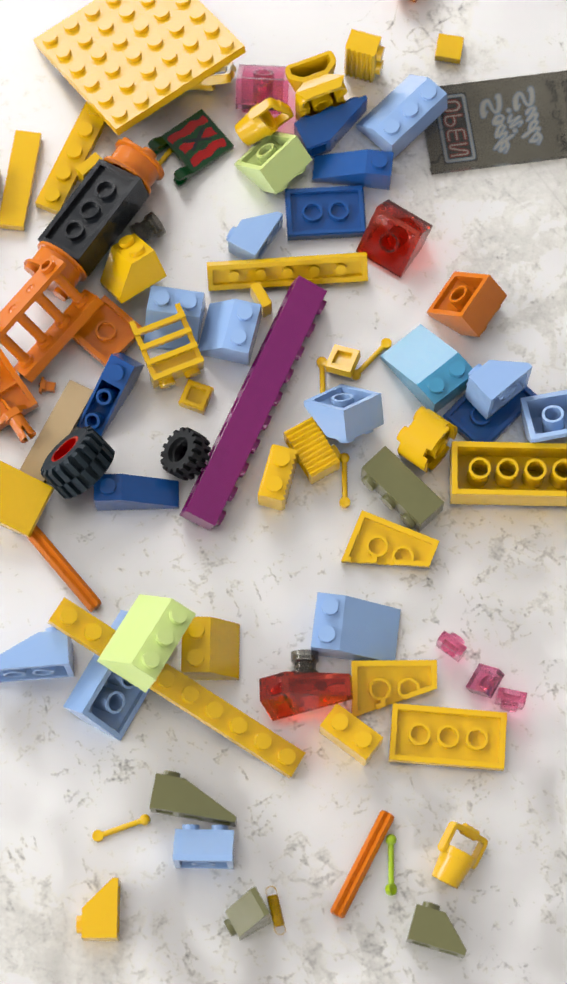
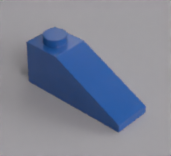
(354, 168)
(135, 493)

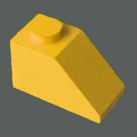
(101, 914)

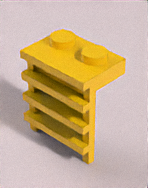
(173, 364)

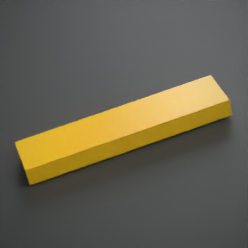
(20, 180)

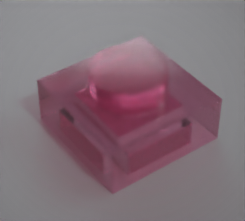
(452, 645)
(485, 680)
(510, 699)

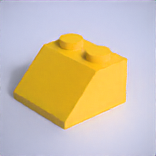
(131, 268)
(211, 649)

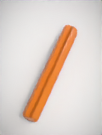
(64, 569)
(362, 864)

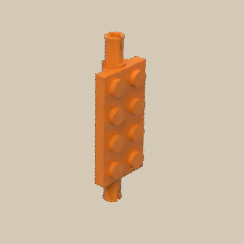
(15, 401)

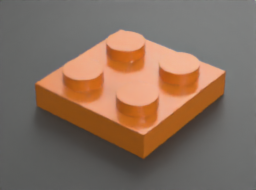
(106, 332)

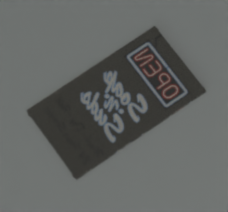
(500, 123)

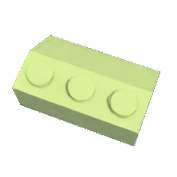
(146, 639)

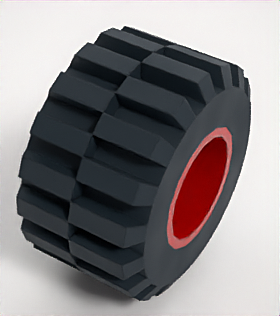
(77, 462)

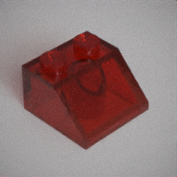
(394, 237)

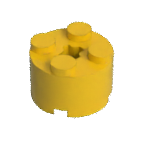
(426, 439)

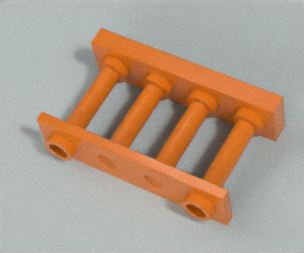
(60, 332)

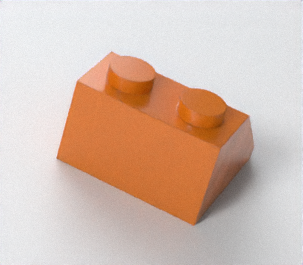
(467, 303)

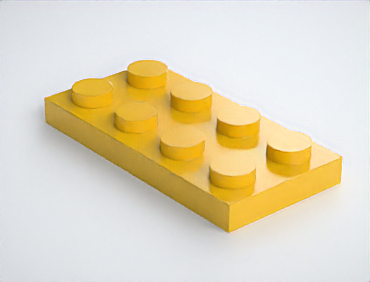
(448, 737)

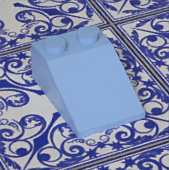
(354, 628)
(39, 657)

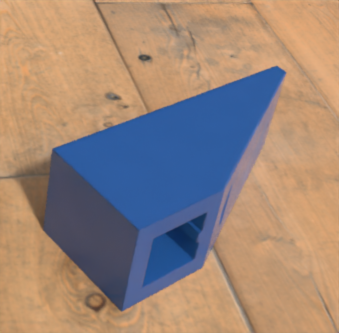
(324, 130)
(110, 392)

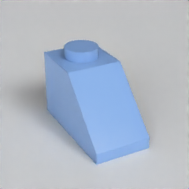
(254, 235)

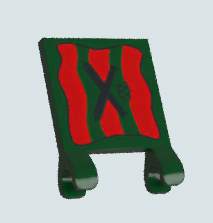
(195, 143)

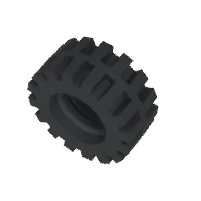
(185, 453)

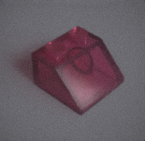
(258, 83)

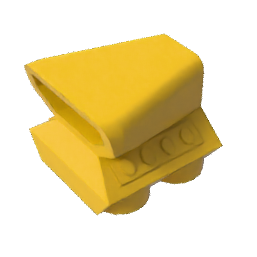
(316, 84)

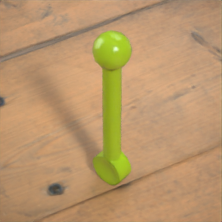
(391, 888)

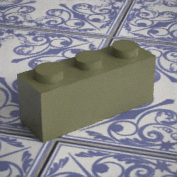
(401, 489)

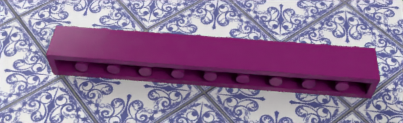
(254, 403)

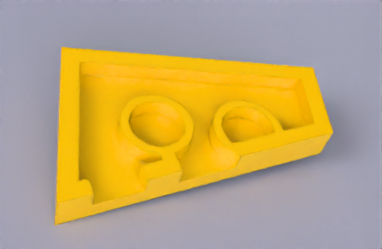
(387, 543)
(389, 681)

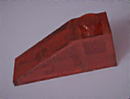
(301, 692)

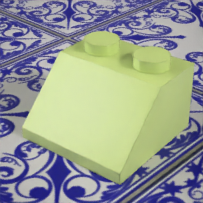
(274, 162)

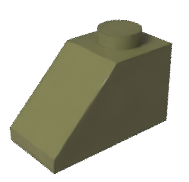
(434, 930)

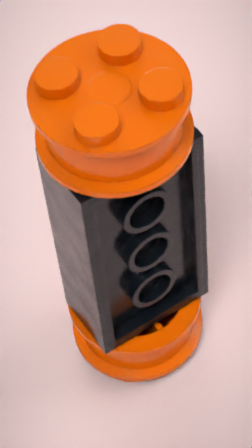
(97, 212)

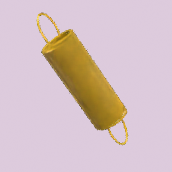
(275, 910)

